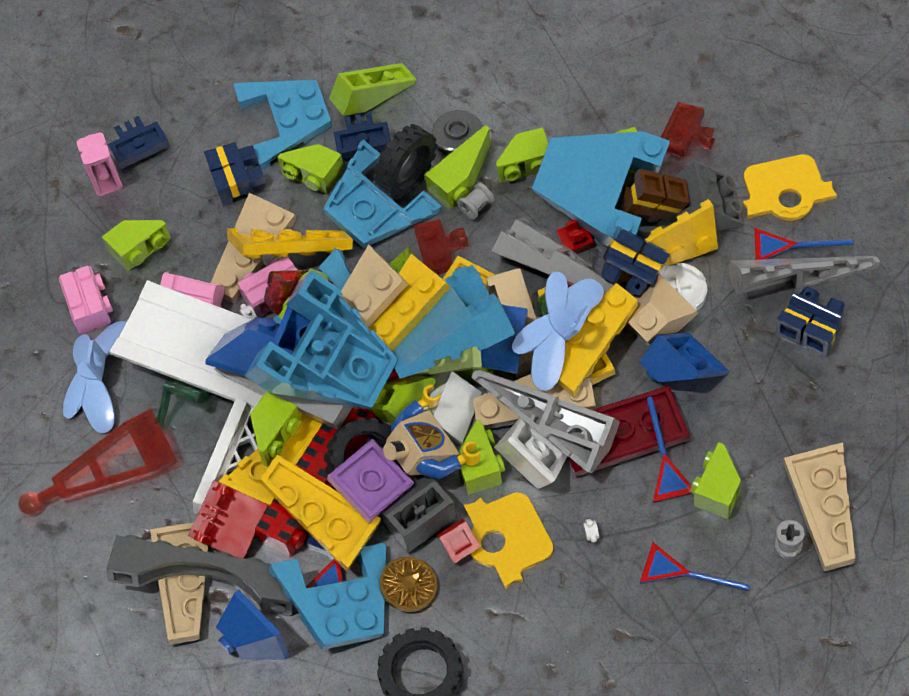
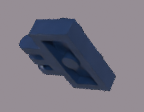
(374, 134)
(137, 142)

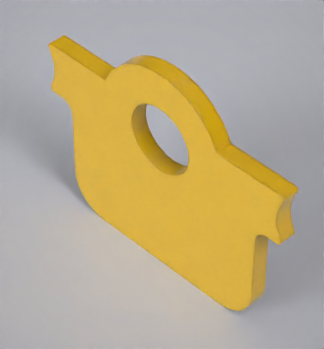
(791, 174)
(523, 532)

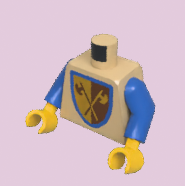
(423, 445)

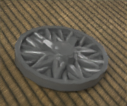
(454, 129)

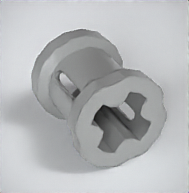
(475, 201)
(790, 529)

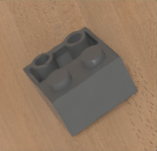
(719, 188)
(419, 513)

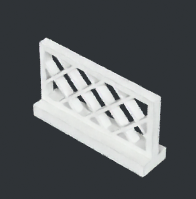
(226, 449)

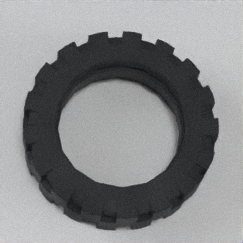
(398, 181)
(359, 427)
(417, 640)

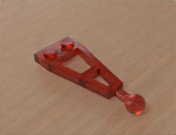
(150, 443)

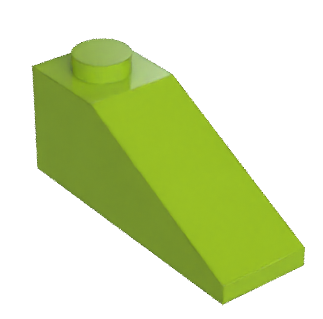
(366, 88)
(459, 170)

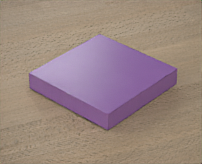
(370, 481)

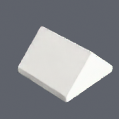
(455, 406)
(531, 454)

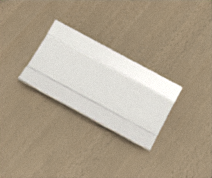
(176, 336)

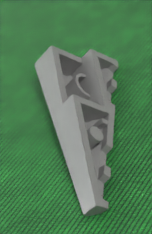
(541, 252)
(758, 274)
(324, 412)
(571, 428)

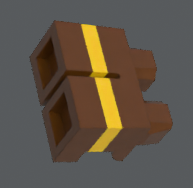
(655, 196)

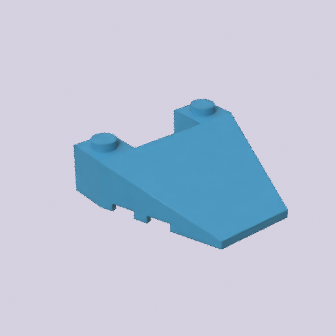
(588, 174)
(456, 323)
(335, 357)

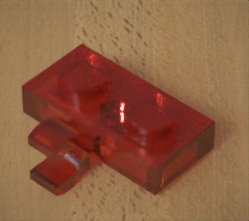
(685, 127)
(436, 246)

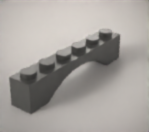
(142, 561)

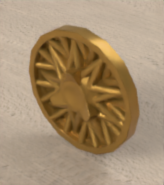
(408, 584)

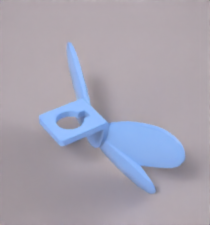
(547, 334)
(87, 385)

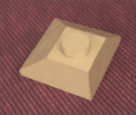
(660, 311)

